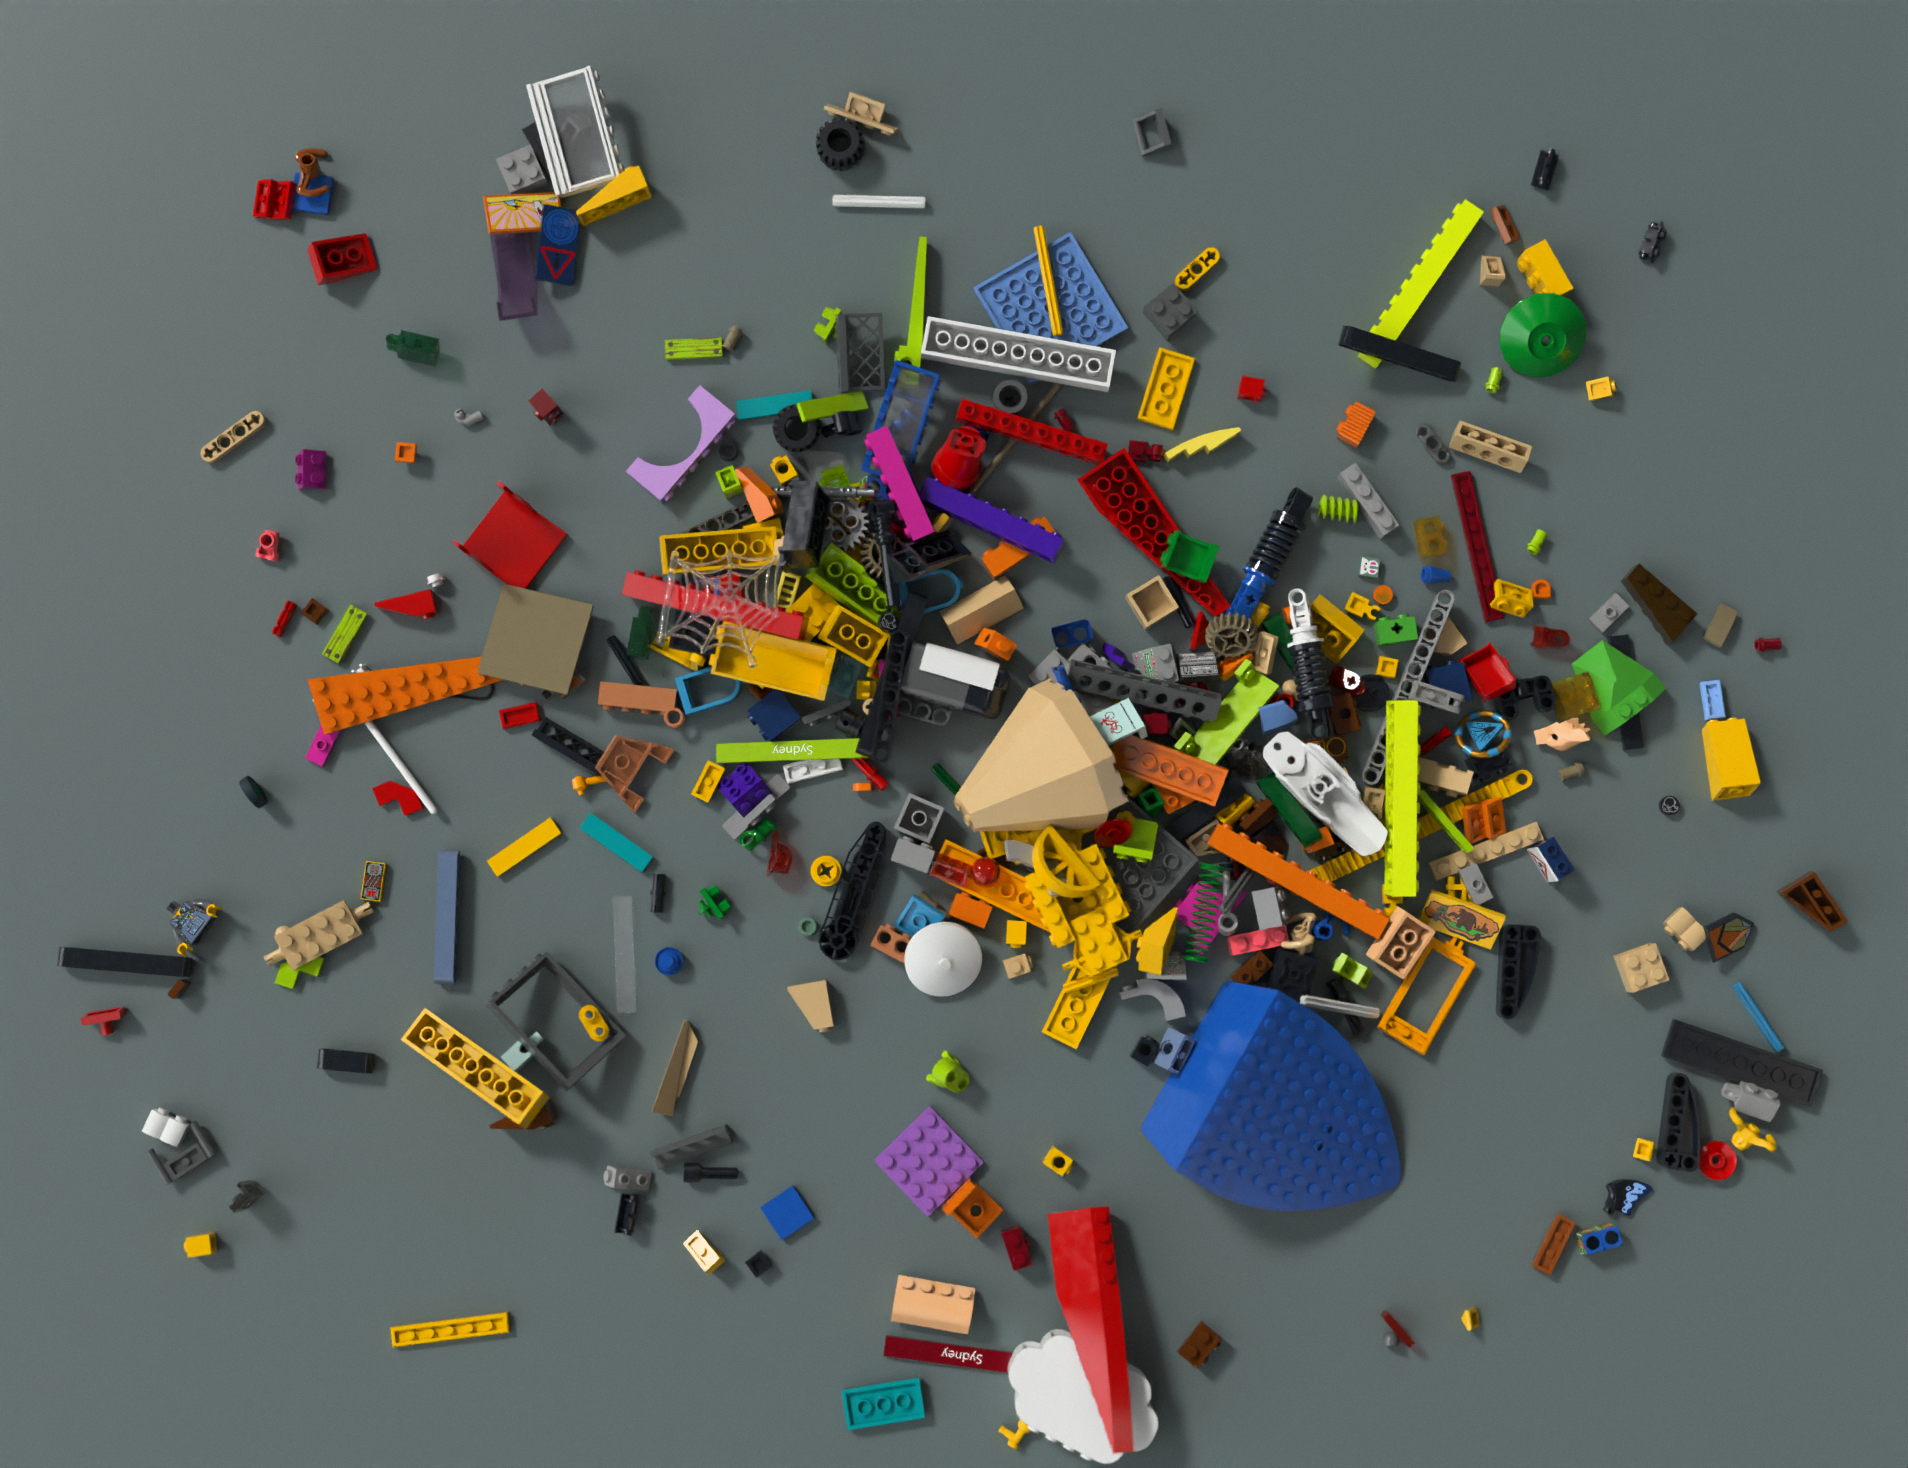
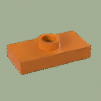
(1229, 666)

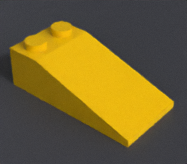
(622, 192)

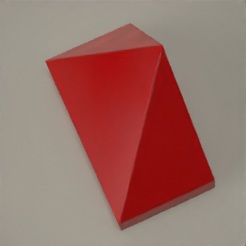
(1199, 631)

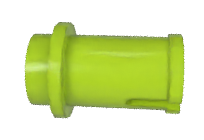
(1494, 380)
(1537, 542)

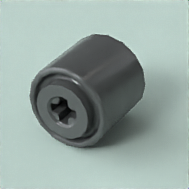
(1013, 390)

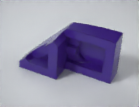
(1117, 656)

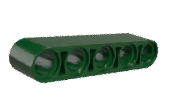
(1277, 626)
(1289, 810)

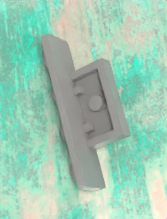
(737, 824)

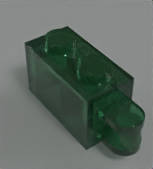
(414, 347)
(641, 634)

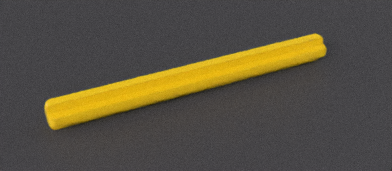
(1048, 280)

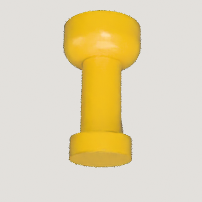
(1014, 1439)

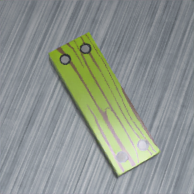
(693, 348)
(345, 634)

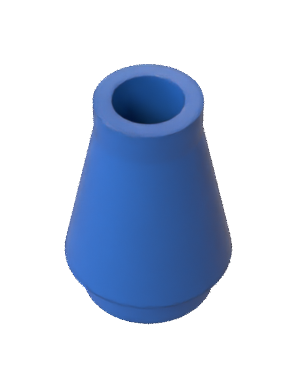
(1434, 575)

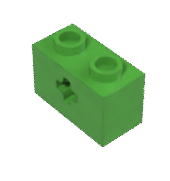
(1406, 633)

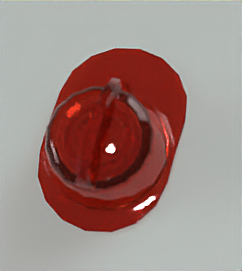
(780, 857)

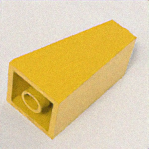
(1729, 759)

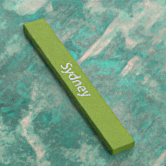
(787, 751)

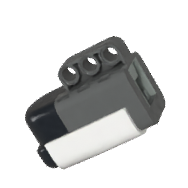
(951, 680)

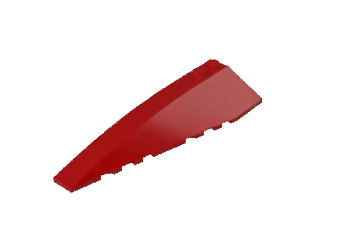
(1135, 510)

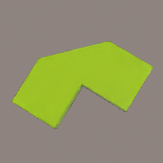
(289, 977)

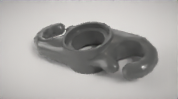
(1433, 452)

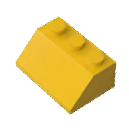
(1335, 627)

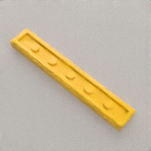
(450, 1329)

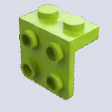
(1140, 843)

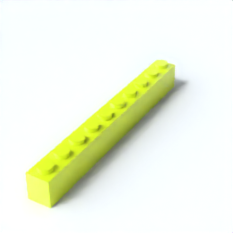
(1425, 274)

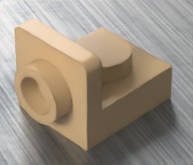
(1017, 965)

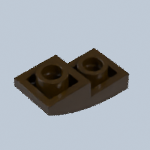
(1327, 852)

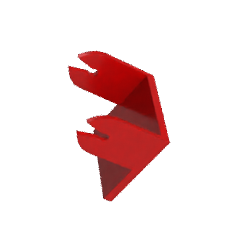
(513, 540)

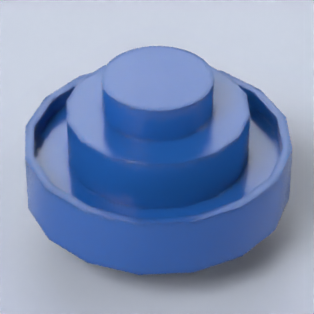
(669, 961)

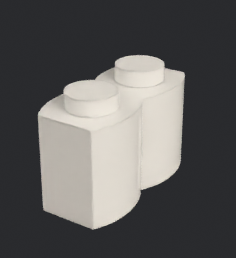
(166, 1127)

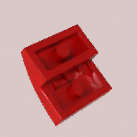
(274, 200)

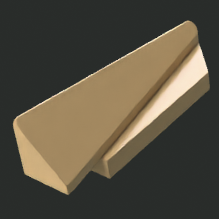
(676, 1071)

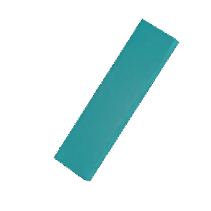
(769, 405)
(616, 842)

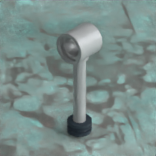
(1226, 888)

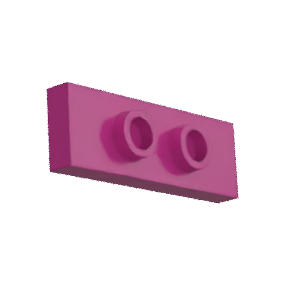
(322, 747)

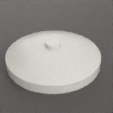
(943, 959)

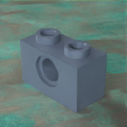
(1173, 1051)

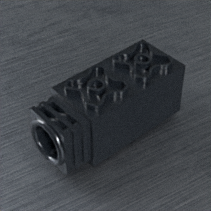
(1291, 973)

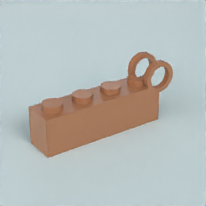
(640, 698)

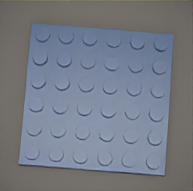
(1019, 304)

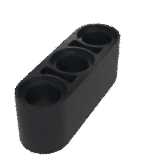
(346, 1061)

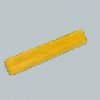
(1088, 981)

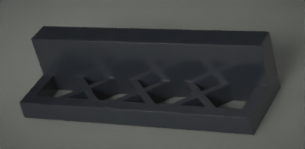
(564, 749)

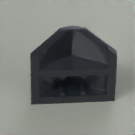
(1270, 837)

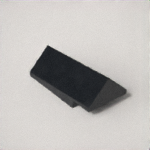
(925, 556)

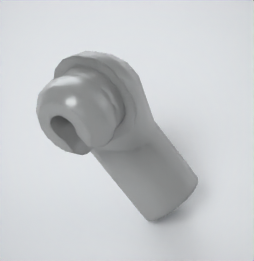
(467, 419)

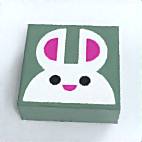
(1369, 567)

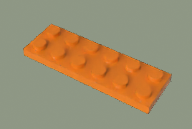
(1169, 768)

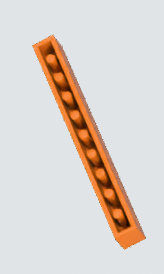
(1298, 881)

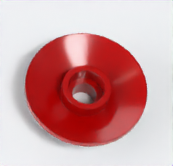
(1113, 832)
(1726, 1160)

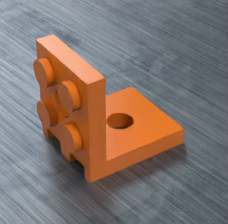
(963, 1199)

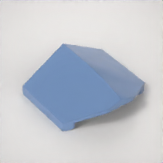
(1276, 717)

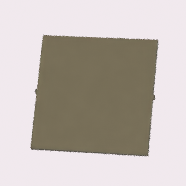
(535, 639)

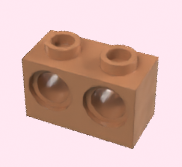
(891, 947)

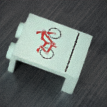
(1119, 722)

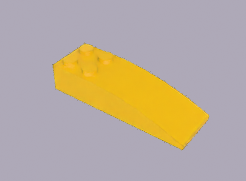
(713, 545)

